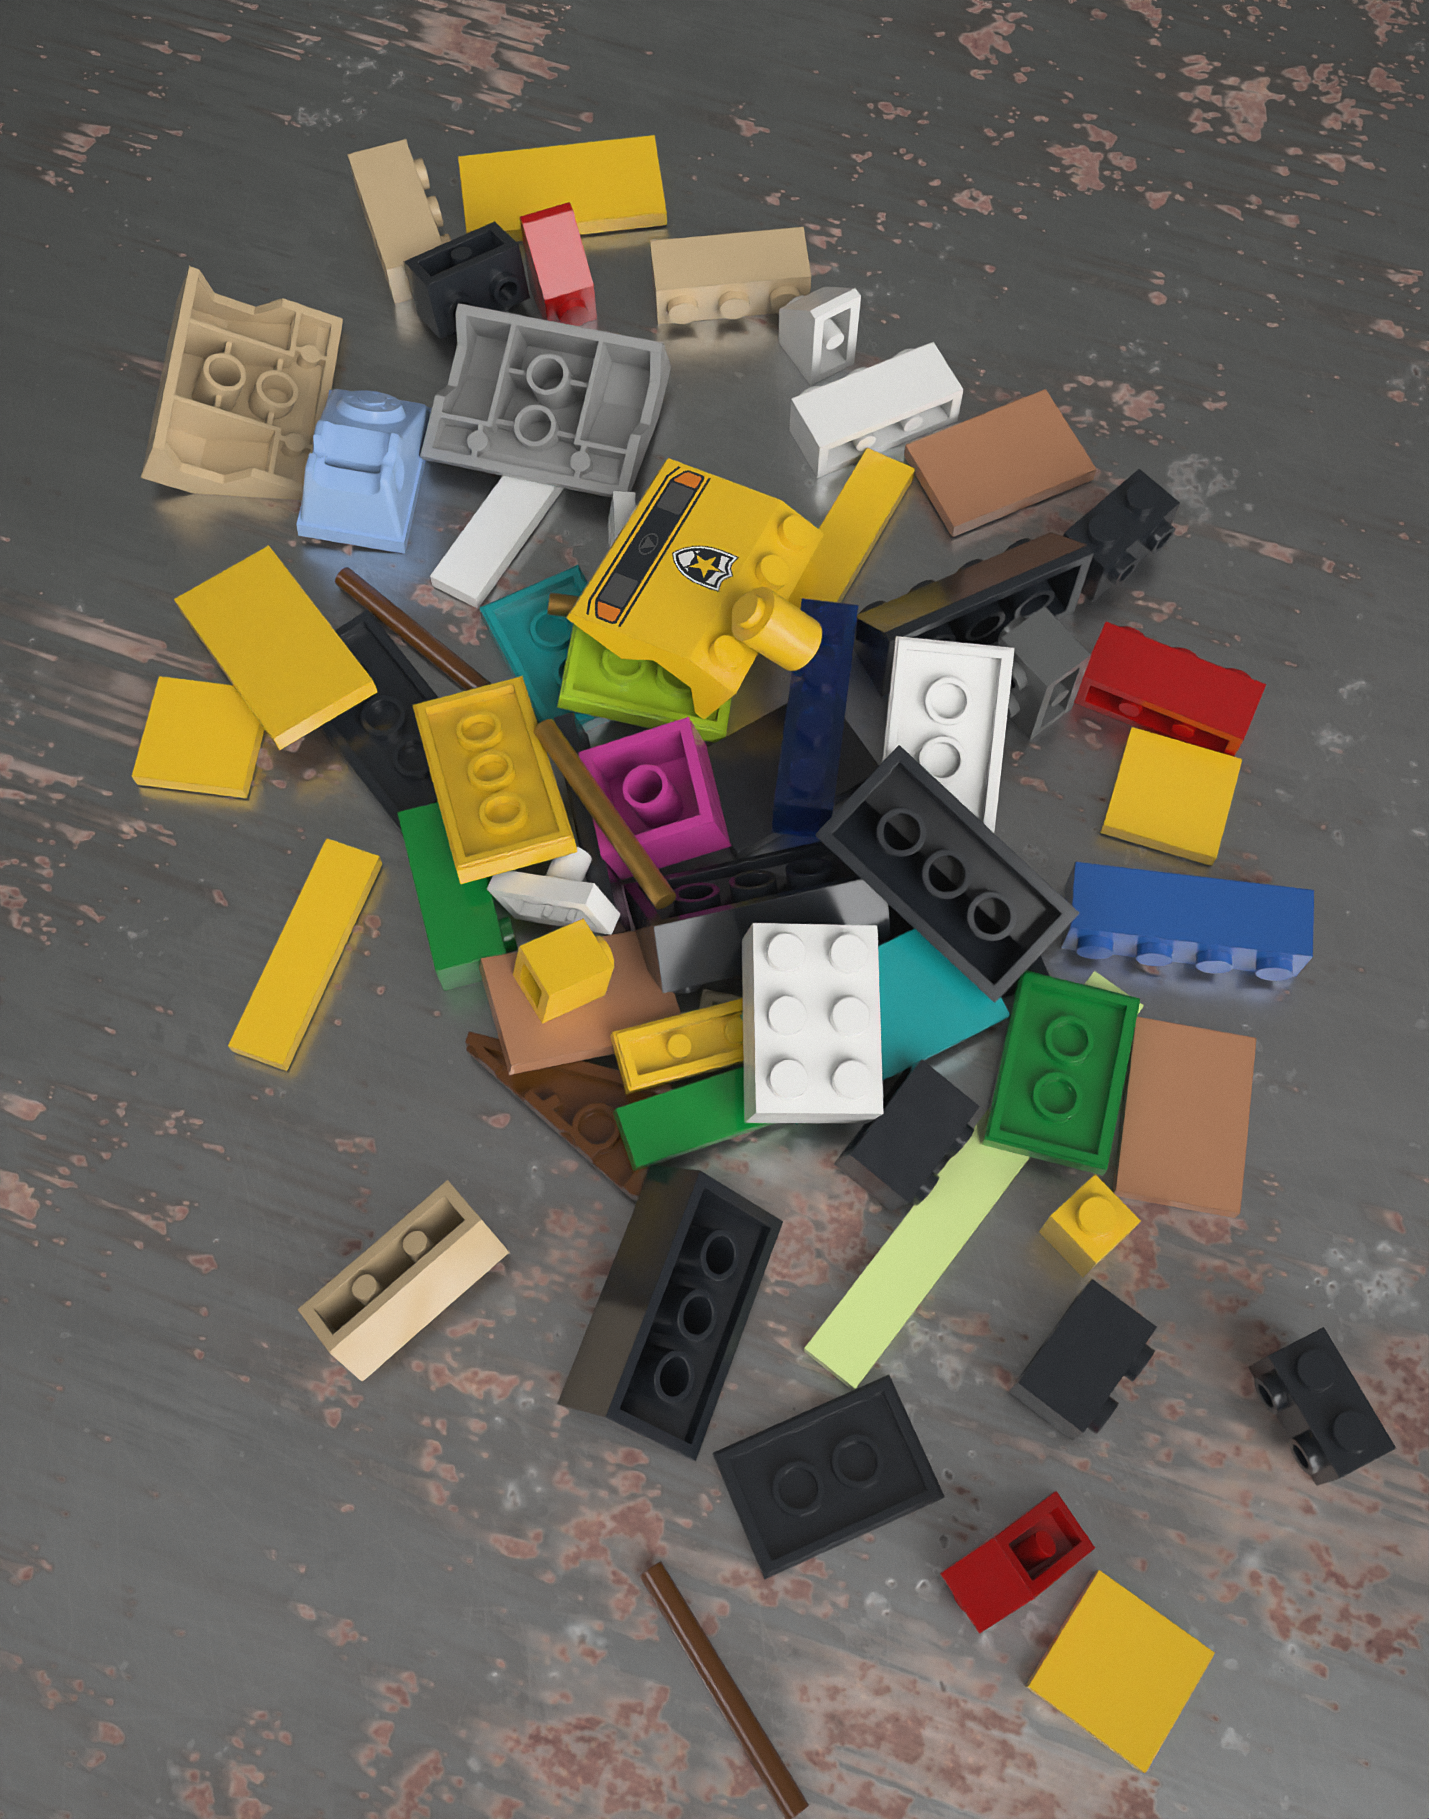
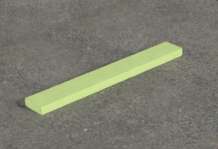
(917, 1253)

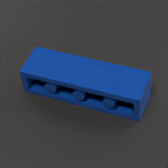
(1189, 921)

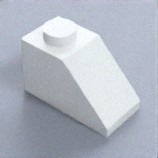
(821, 331)

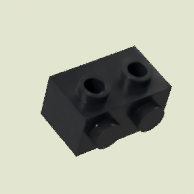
(471, 270)
(1124, 531)
(903, 1146)
(1084, 1362)
(1320, 1408)

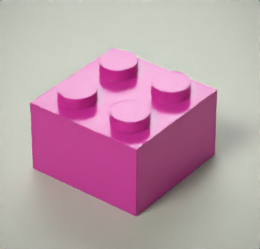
(662, 792)

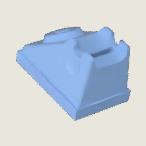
(364, 470)

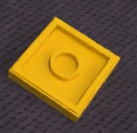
(198, 739)
(1171, 796)
(1120, 1670)

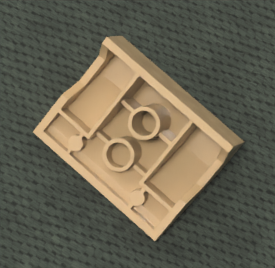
(240, 394)

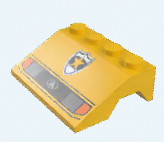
(683, 567)

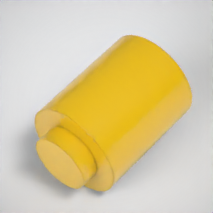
(776, 628)

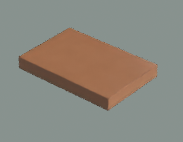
(999, 462)
(580, 1033)
(1185, 1117)

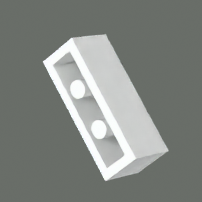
(875, 408)

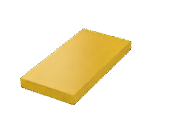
(606, 182)
(275, 647)
(493, 780)

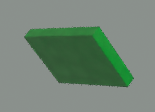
(1062, 1072)

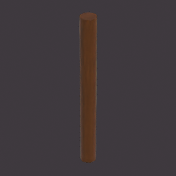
(409, 630)
(724, 1691)

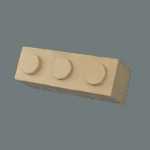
(397, 209)
(728, 274)
(402, 1281)

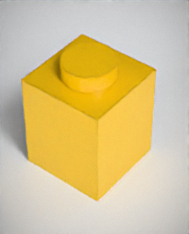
(563, 970)
(1089, 1225)

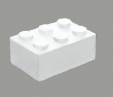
(811, 1024)

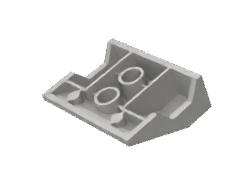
(547, 402)

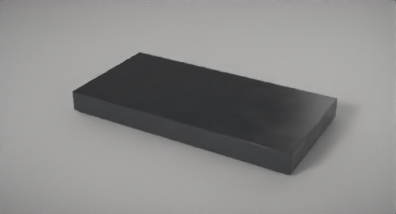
(381, 733)

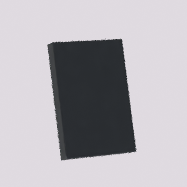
(747, 774)
(827, 1476)

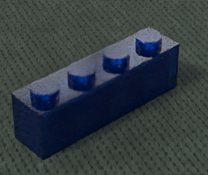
(815, 725)

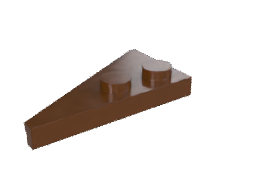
(577, 1104)

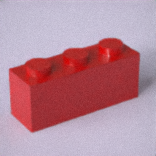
(1168, 690)

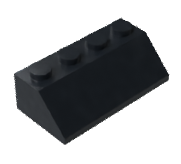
(975, 601)
(947, 873)
(716, 904)
(672, 1311)

